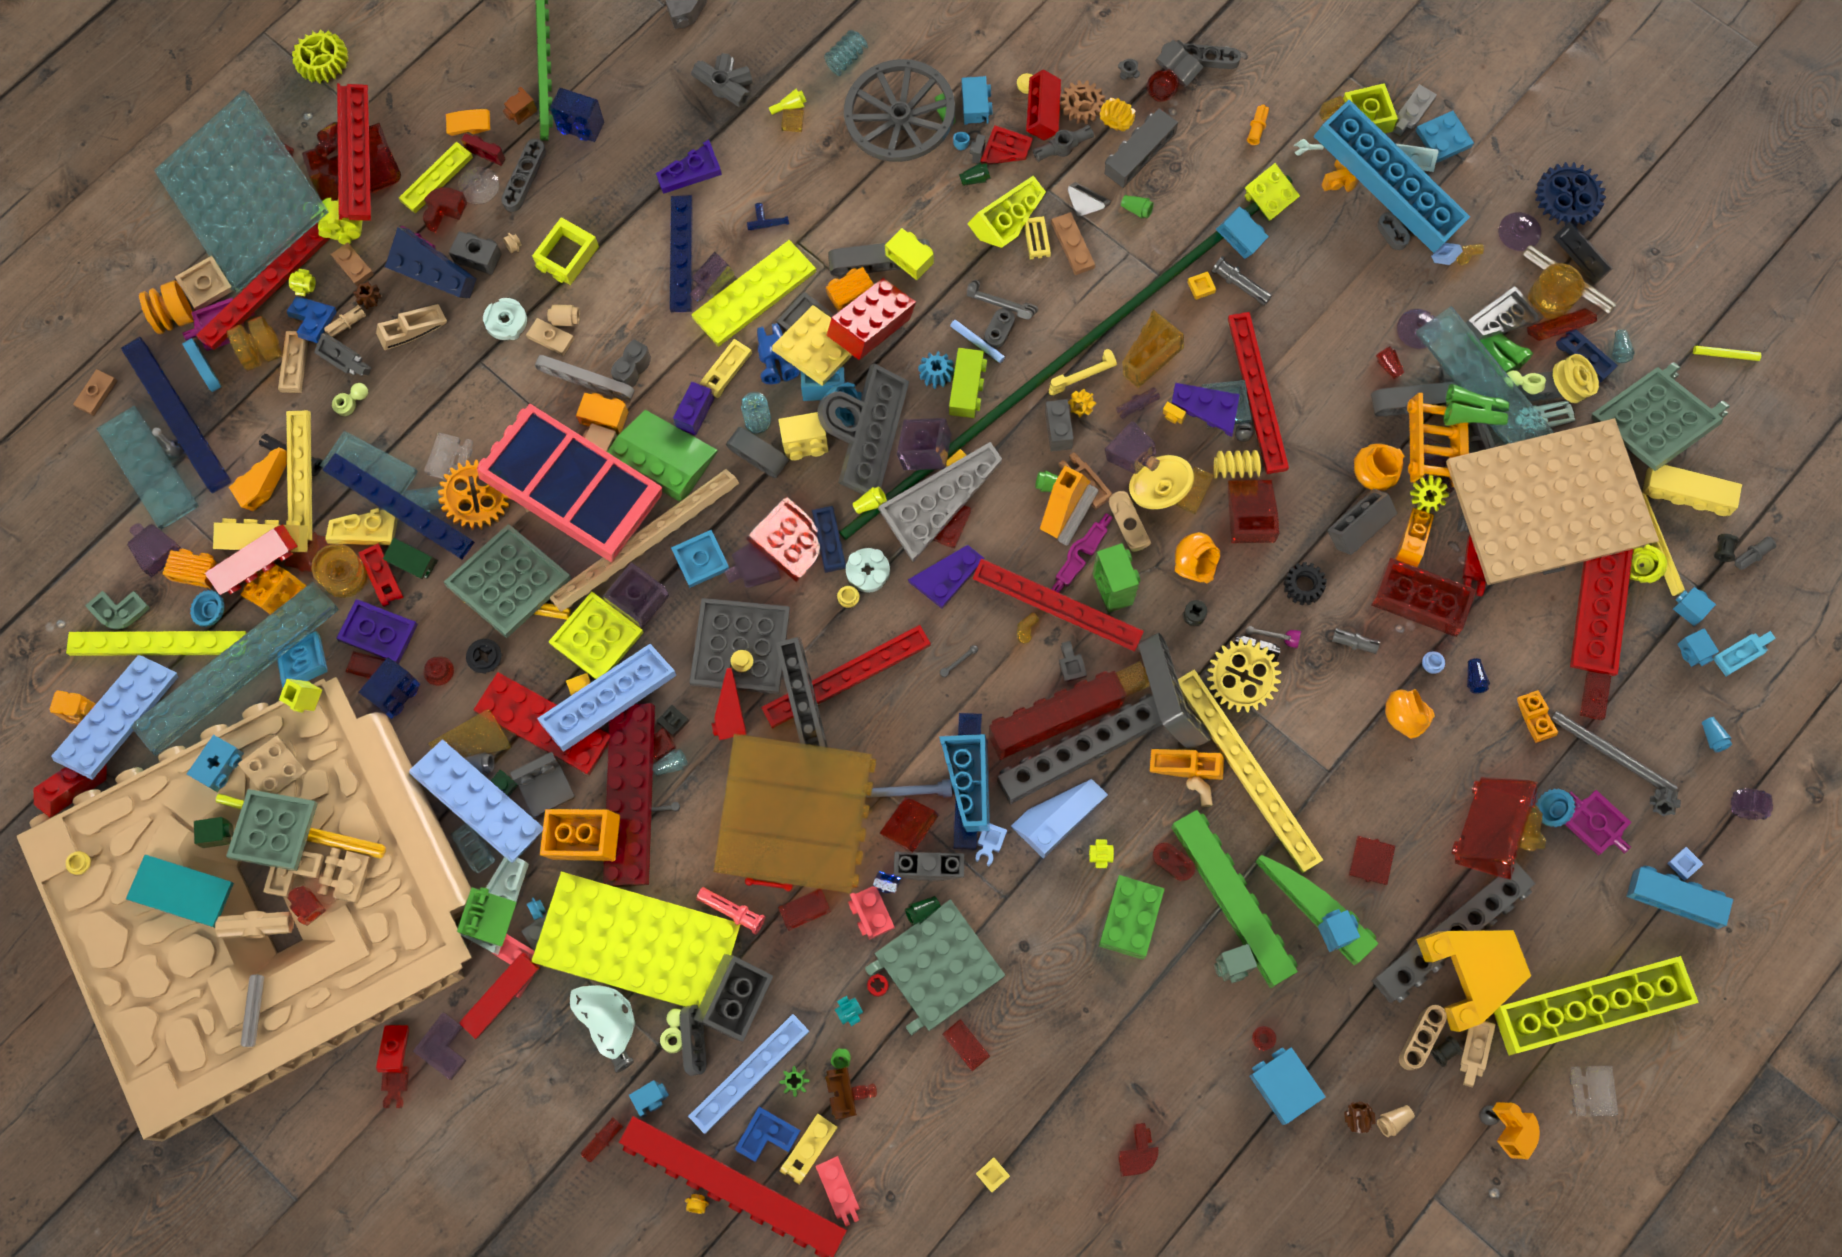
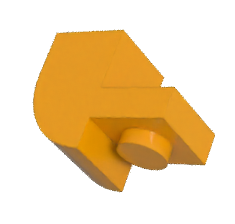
(1339, 178)
(1521, 1130)

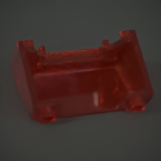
(383, 167)
(1495, 825)

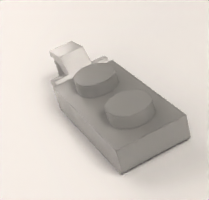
(1414, 109)

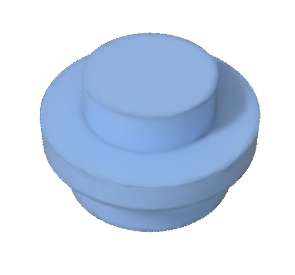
(1433, 662)

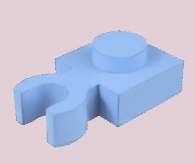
(990, 841)

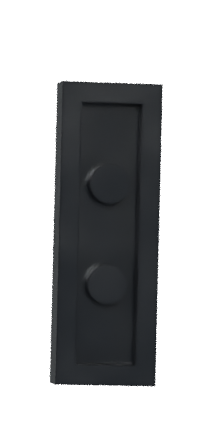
(1583, 252)

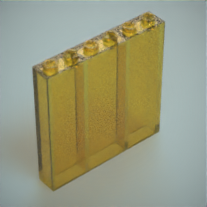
(794, 813)

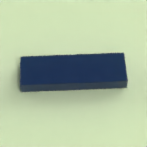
(829, 539)

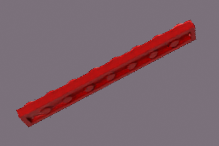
(261, 288)
(1258, 393)
(1058, 604)
(853, 672)

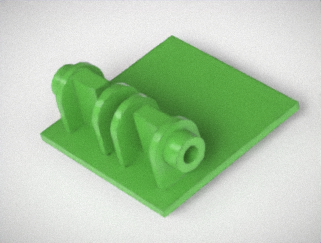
(486, 916)

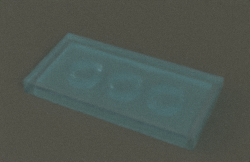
(373, 461)

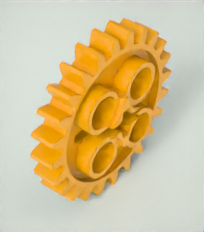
(454, 498)

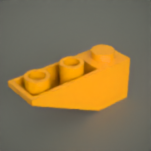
(259, 482)
(1063, 500)
(1414, 537)

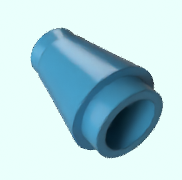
(1716, 735)

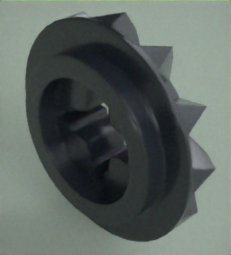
(487, 646)

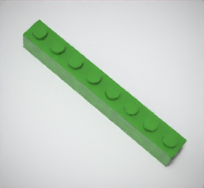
(1234, 899)

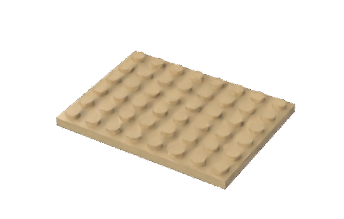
(1551, 501)

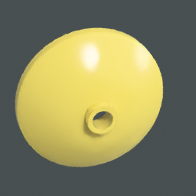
(1164, 485)

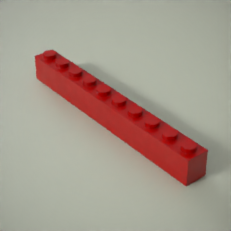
(733, 1187)

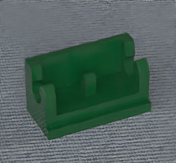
(410, 559)

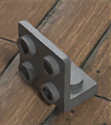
(543, 784)

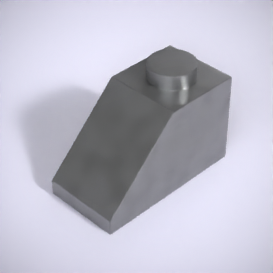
(684, 11)

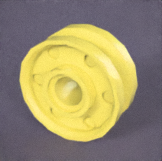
(1575, 378)

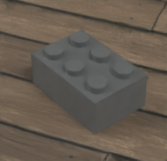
(733, 997)

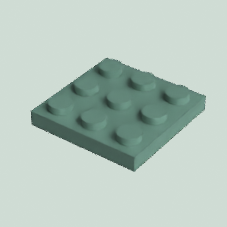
(272, 830)

